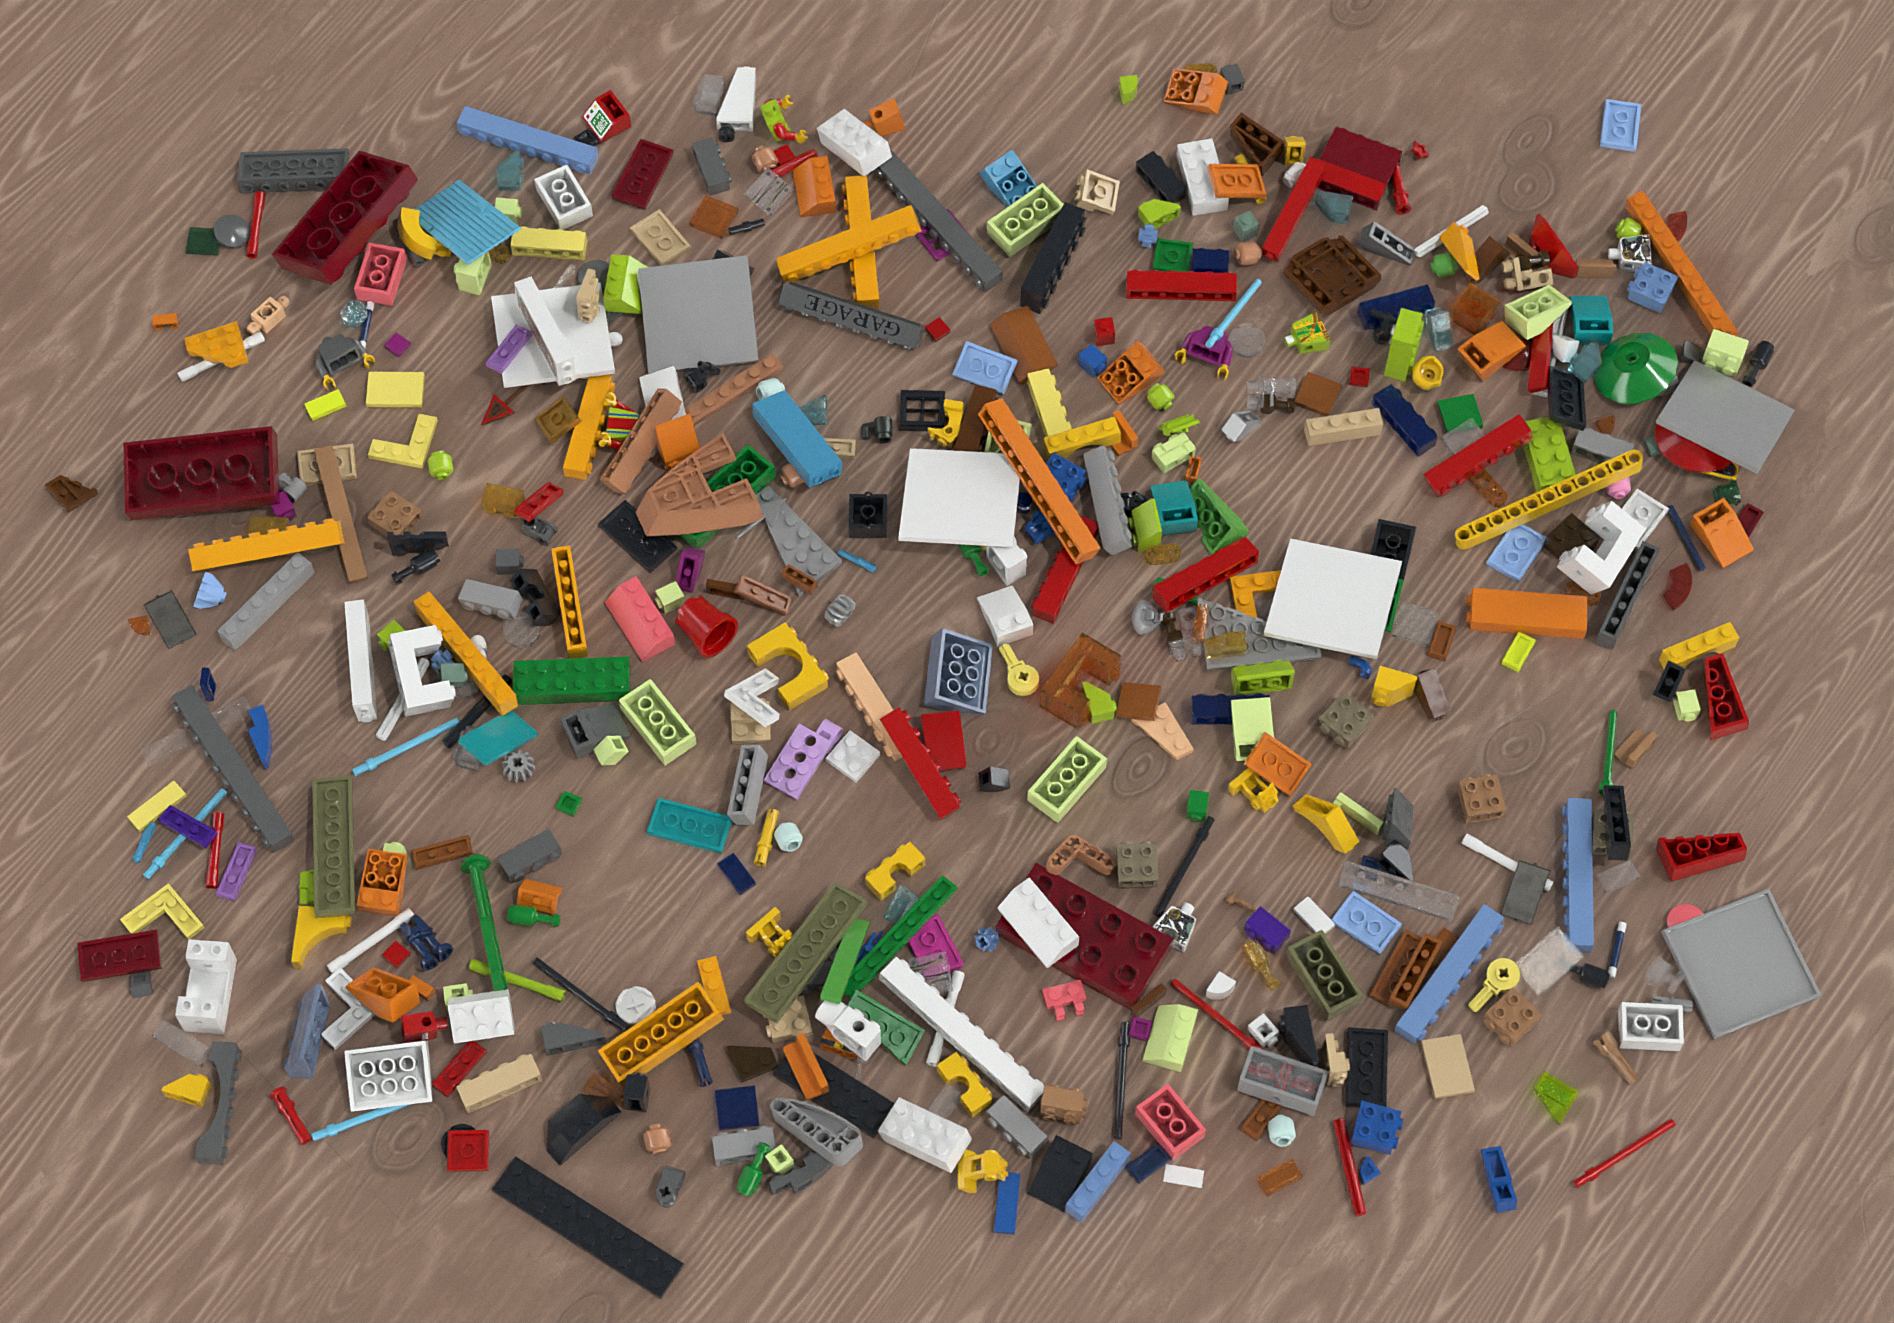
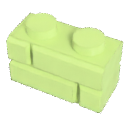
(1173, 452)

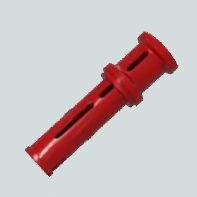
(1400, 195)
(286, 1107)

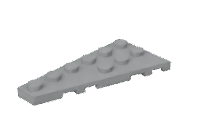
(798, 542)

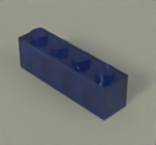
(1415, 299)
(1405, 420)
(1215, 708)

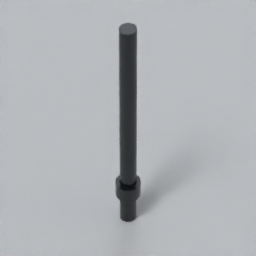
(1201, 836)
(610, 1016)
(1123, 1043)

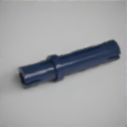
(696, 1050)

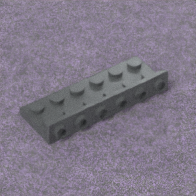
(290, 170)

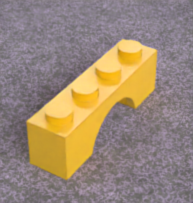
(1098, 433)
(1715, 640)

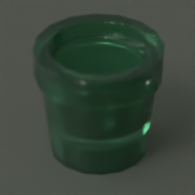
(1728, 491)

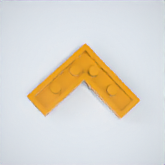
(1246, 585)
(714, 984)

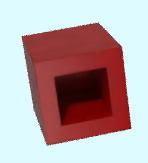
(1104, 331)

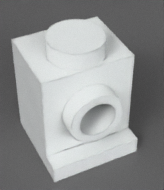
(1263, 1025)

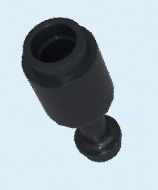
(1759, 360)
(420, 564)
(1592, 975)

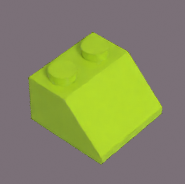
(1145, 526)

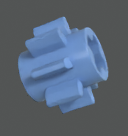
(1148, 235)
(441, 657)
(987, 939)

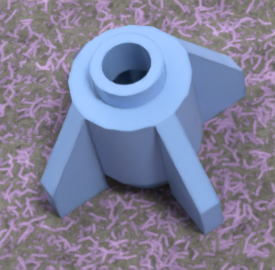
(209, 593)

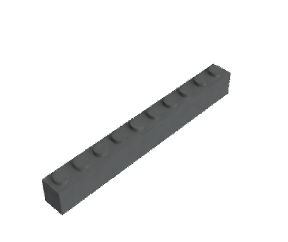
(940, 223)
(232, 769)

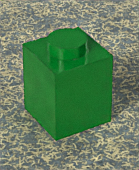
(1197, 805)

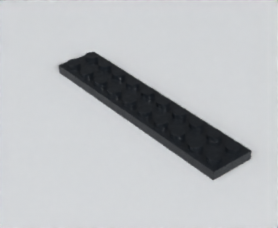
(588, 1227)

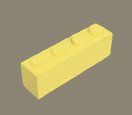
(549, 243)
(1047, 402)

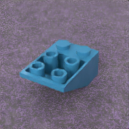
(1008, 178)

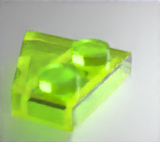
(1555, 1095)

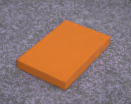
(1236, 181)
(1277, 764)

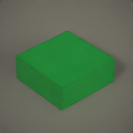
(568, 803)

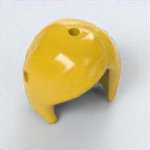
(1427, 366)

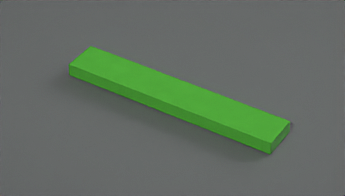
(844, 962)

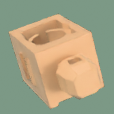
(264, 322)

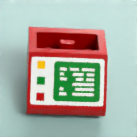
(606, 117)

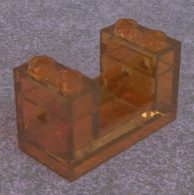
(1059, 692)

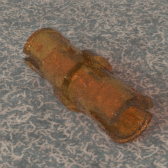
(1200, 623)

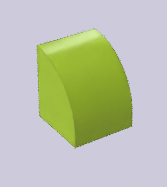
(1128, 88)

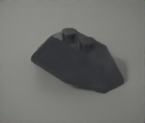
(578, 1124)

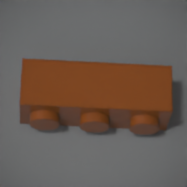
(799, 579)

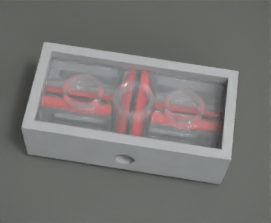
(1282, 1080)

